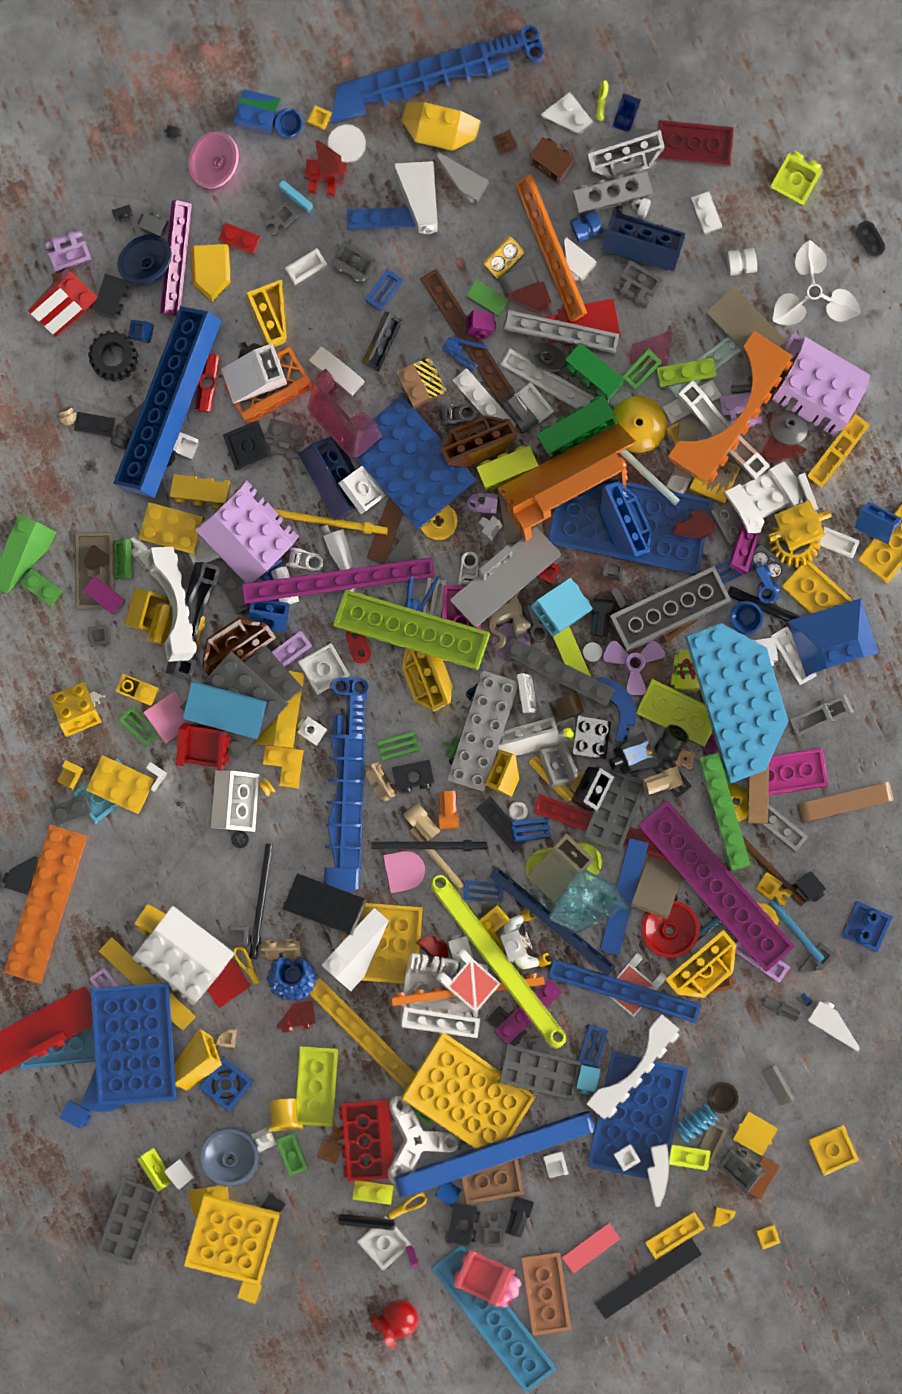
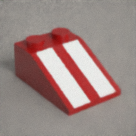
(62, 303)

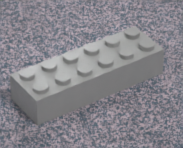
(670, 609)

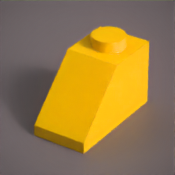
(504, 773)

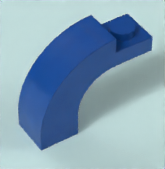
(625, 707)

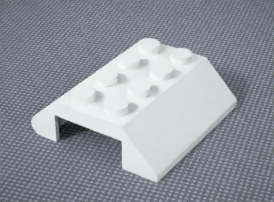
(183, 955)
(438, 1015)

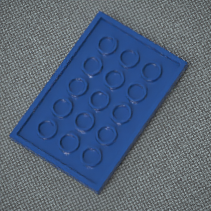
(410, 464)
(133, 1044)
(642, 1119)

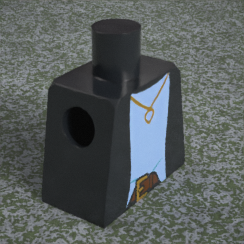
(634, 755)

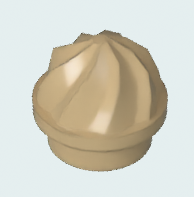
(67, 415)

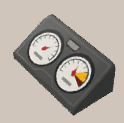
(768, 558)

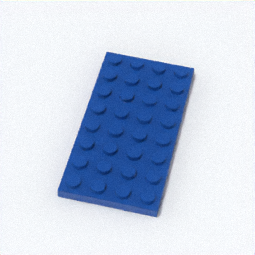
(581, 527)

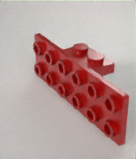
(45, 1029)

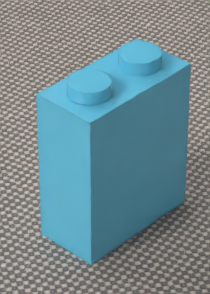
(561, 607)

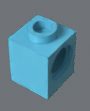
(588, 1079)

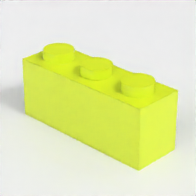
(506, 467)

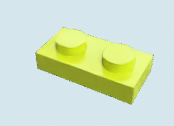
(689, 1157)
(155, 1169)
(373, 1192)

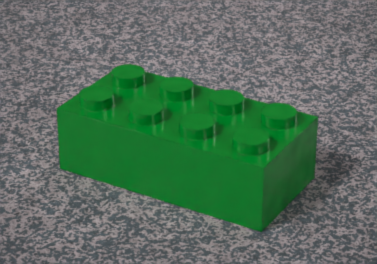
(577, 427)

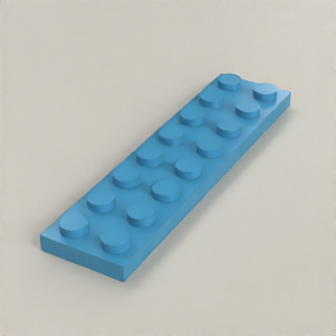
(498, 1327)

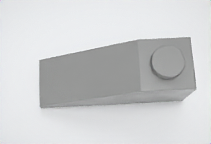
(467, 182)

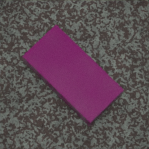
(103, 595)

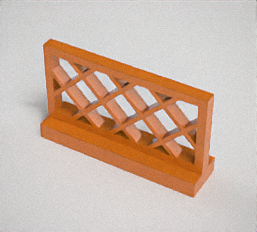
(280, 396)

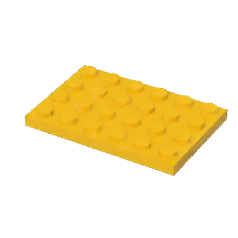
(465, 1095)

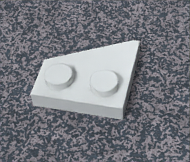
(568, 114)

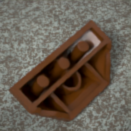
(477, 441)
(240, 637)

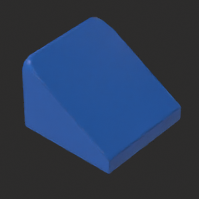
(141, 331)
(448, 1193)

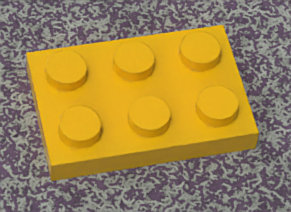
(171, 528)
(120, 784)

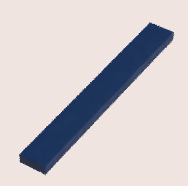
(543, 914)

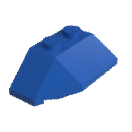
(625, 520)

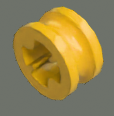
(266, 786)

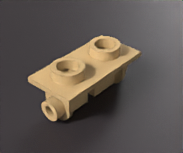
(386, 788)
(271, 948)

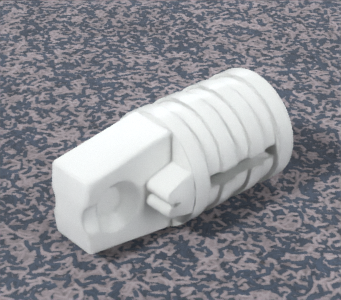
(139, 552)

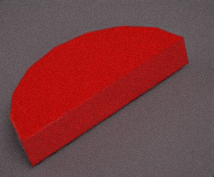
(434, 946)

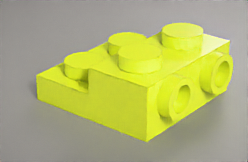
(797, 177)

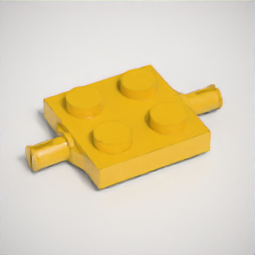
(799, 525)

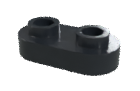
(870, 239)

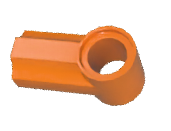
(448, 815)

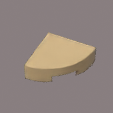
(227, 1039)

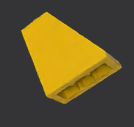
(196, 1061)

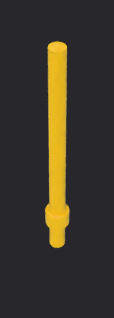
(367, 528)

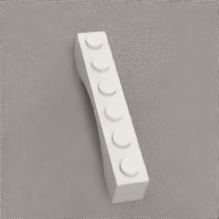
(715, 423)
(163, 567)
(659, 1035)

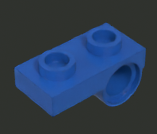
(764, 573)

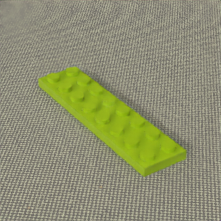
(411, 629)

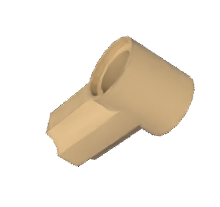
(666, 779)
(418, 818)

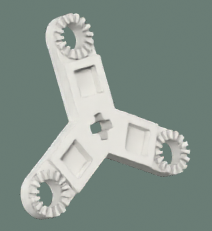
(410, 1128)

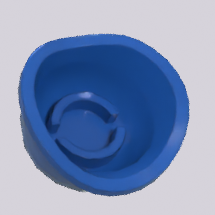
(746, 617)

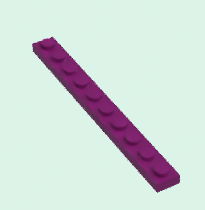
(337, 580)

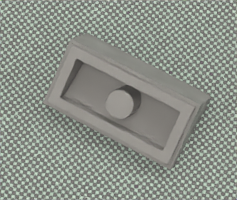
(778, 1085)

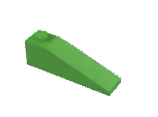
(22, 551)

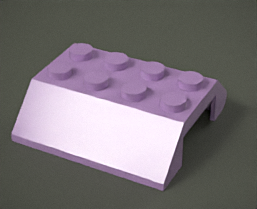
(822, 386)
(247, 534)

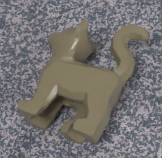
(508, 612)

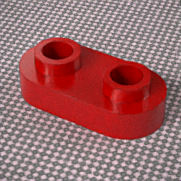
(356, 645)

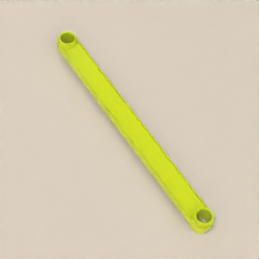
(498, 961)

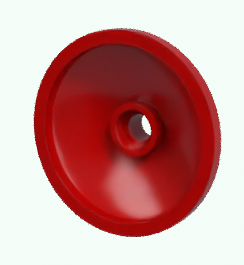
(684, 935)

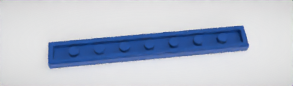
(624, 990)

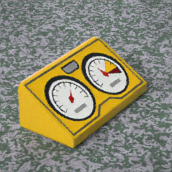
(503, 257)

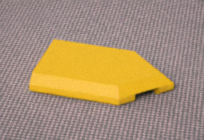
(210, 269)

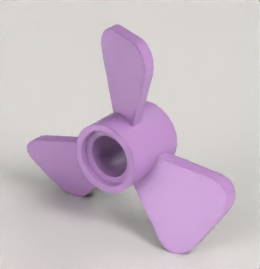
(617, 655)

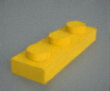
(674, 1235)

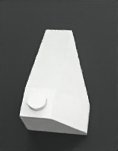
(355, 953)

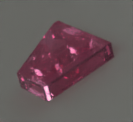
(658, 344)

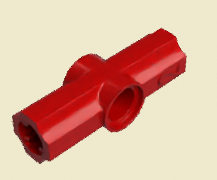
(206, 394)

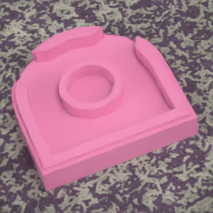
(404, 870)

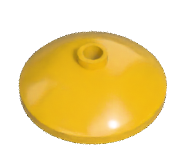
(654, 421)

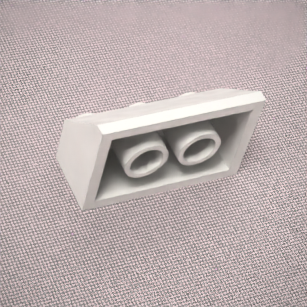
(235, 801)

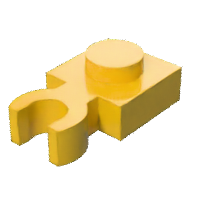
(771, 887)

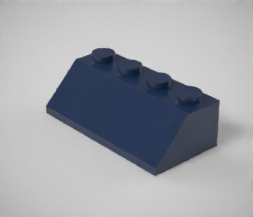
(643, 241)
(327, 467)

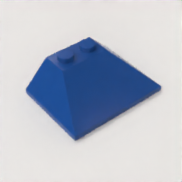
(833, 637)

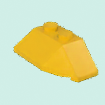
(439, 125)
(427, 679)
(705, 968)

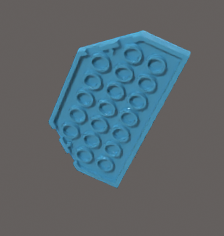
(739, 698)

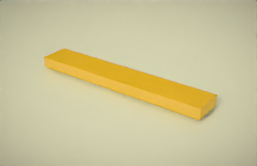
(141, 976)

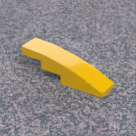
(838, 450)

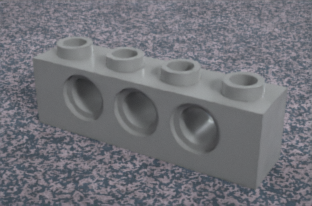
(605, 201)

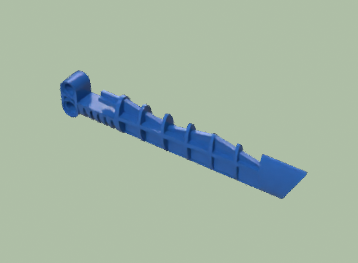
(417, 76)
(347, 807)

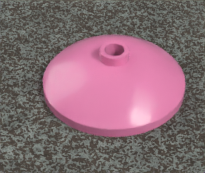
(206, 157)

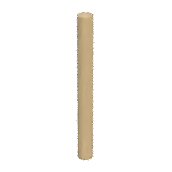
(438, 860)

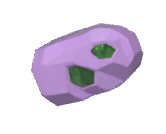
(483, 503)

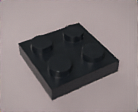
(247, 445)

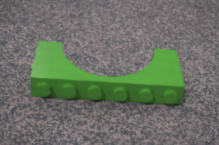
(716, 784)

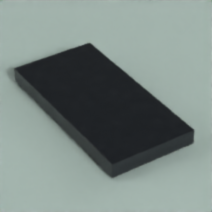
(324, 904)

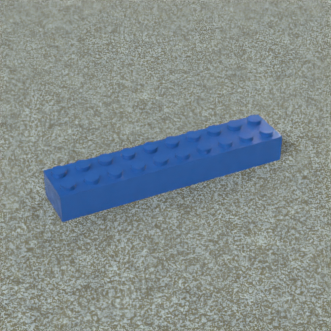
(167, 401)

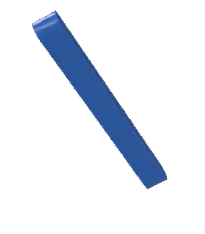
(494, 1154)

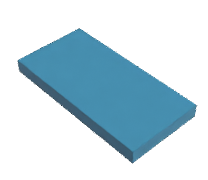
(224, 710)
(76, 1050)

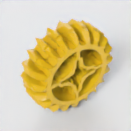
(791, 557)

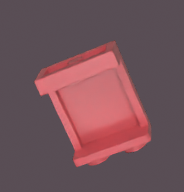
(483, 1277)

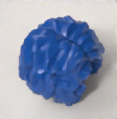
(291, 979)

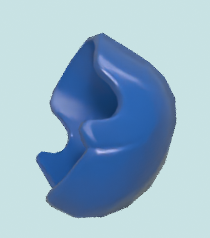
(288, 122)

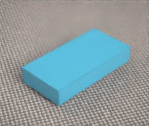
(295, 196)

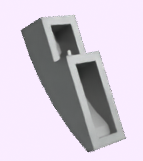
(821, 715)

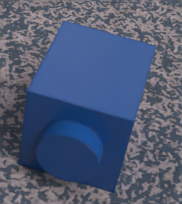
(75, 1114)

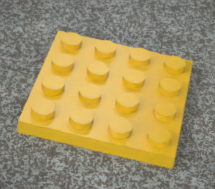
(396, 943)
(231, 1239)

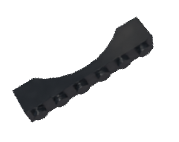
(200, 587)

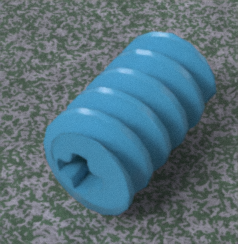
(696, 1121)

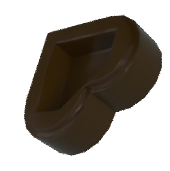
(95, 558)

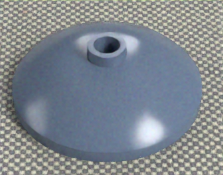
(229, 1145)

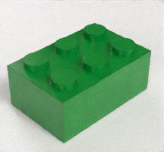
(593, 372)

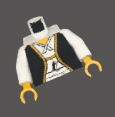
(518, 944)

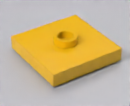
(833, 1150)

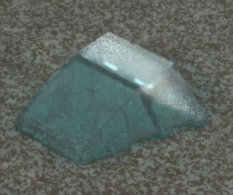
(586, 902)

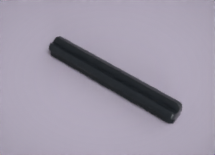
(769, 608)

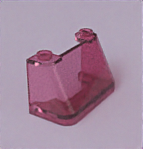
(351, 434)

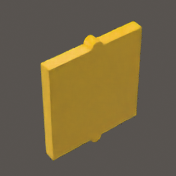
(755, 1133)

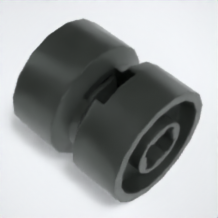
(671, 742)

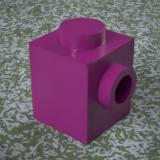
(480, 324)

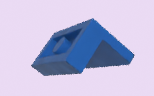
(877, 522)

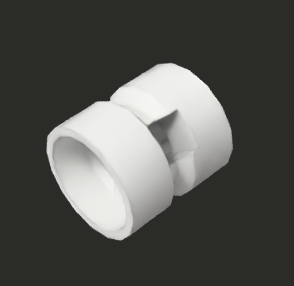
(742, 261)

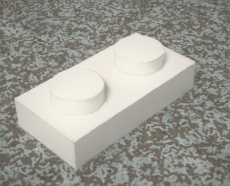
(706, 212)

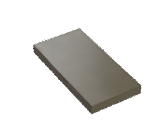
(740, 319)
(83, 575)

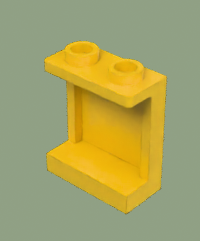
(162, 624)

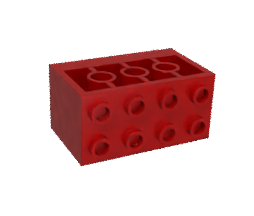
(377, 1130)

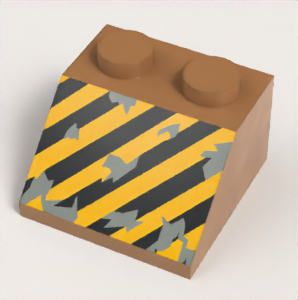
(421, 382)

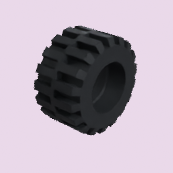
(113, 372)

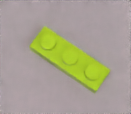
(686, 372)

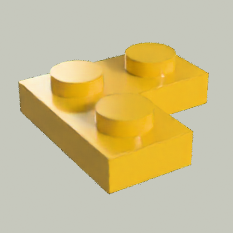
(289, 760)
(494, 921)

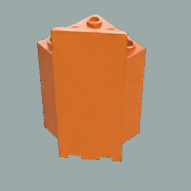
(565, 476)

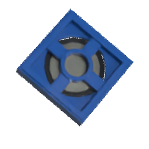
(226, 1085)

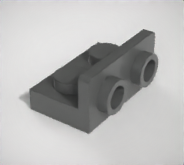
(742, 1168)

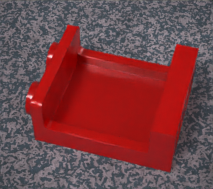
(202, 746)

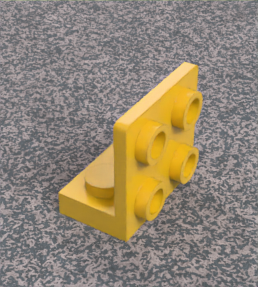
(75, 709)

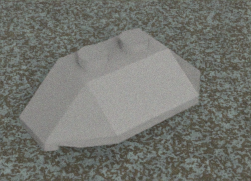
(626, 152)

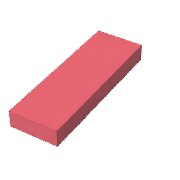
(591, 1247)

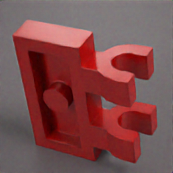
(313, 175)

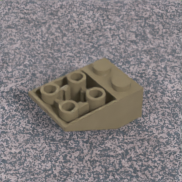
(559, 867)

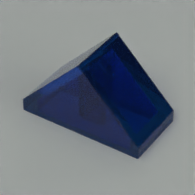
(626, 112)

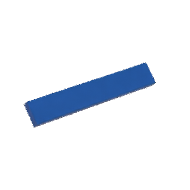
(627, 887)

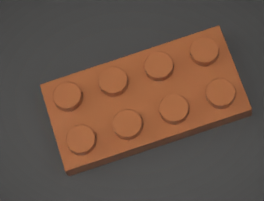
(546, 1293)

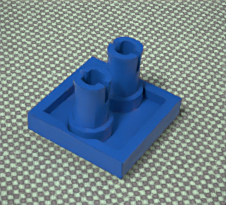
(867, 926)

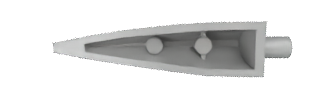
(337, 549)

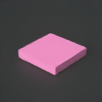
(167, 717)

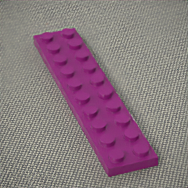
(716, 886)

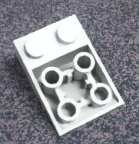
(254, 374)

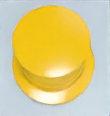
(283, 1115)

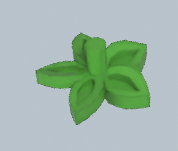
(451, 747)

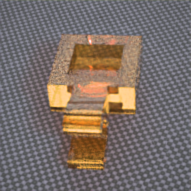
(330, 1147)

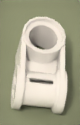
(303, 560)
(468, 572)

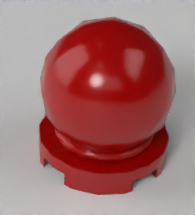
(396, 1321)

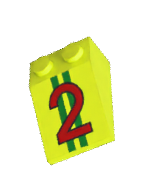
(685, 676)

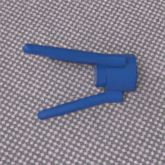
(453, 349)
(414, 603)

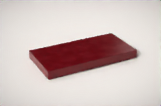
(696, 143)

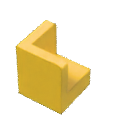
(70, 775)

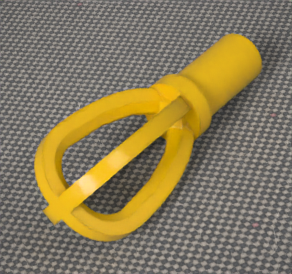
(250, 969)
(402, 1208)

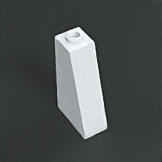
(418, 189)

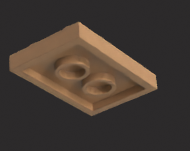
(493, 1183)

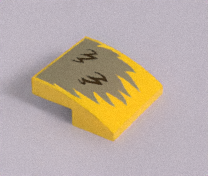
(723, 482)

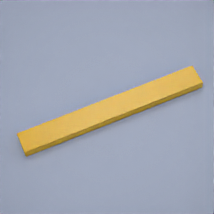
(362, 1033)

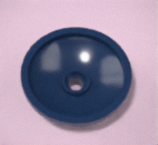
(144, 259)

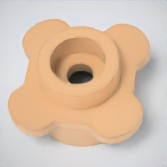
(690, 757)

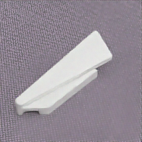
(536, 736)

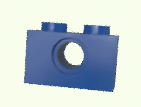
(270, 612)

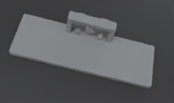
(504, 577)
(482, 730)

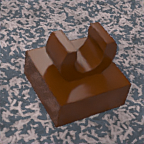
(505, 142)

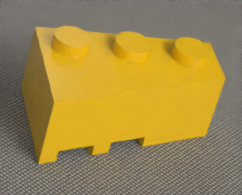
(268, 312)
(199, 491)

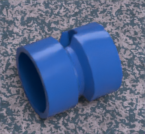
(586, 226)

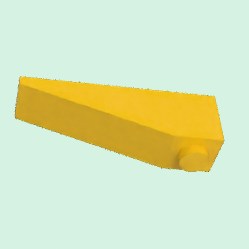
(283, 728)

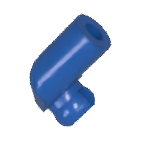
(267, 576)

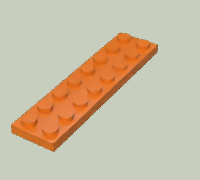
(45, 904)

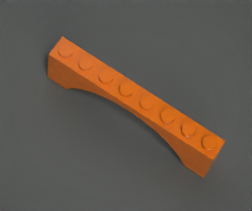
(705, 456)

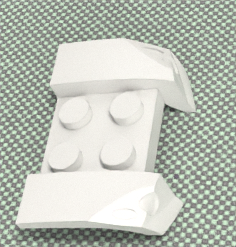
(765, 496)

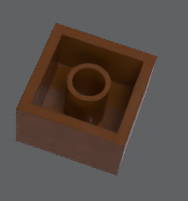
(551, 160)

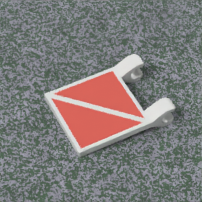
(634, 976)
(472, 983)

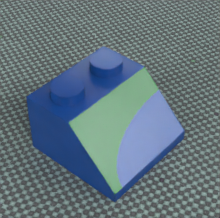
(256, 111)

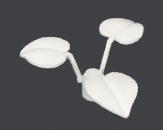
(790, 310)

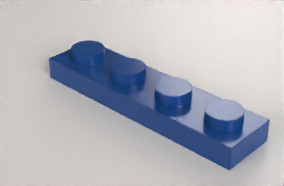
(379, 218)

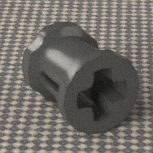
(612, 571)

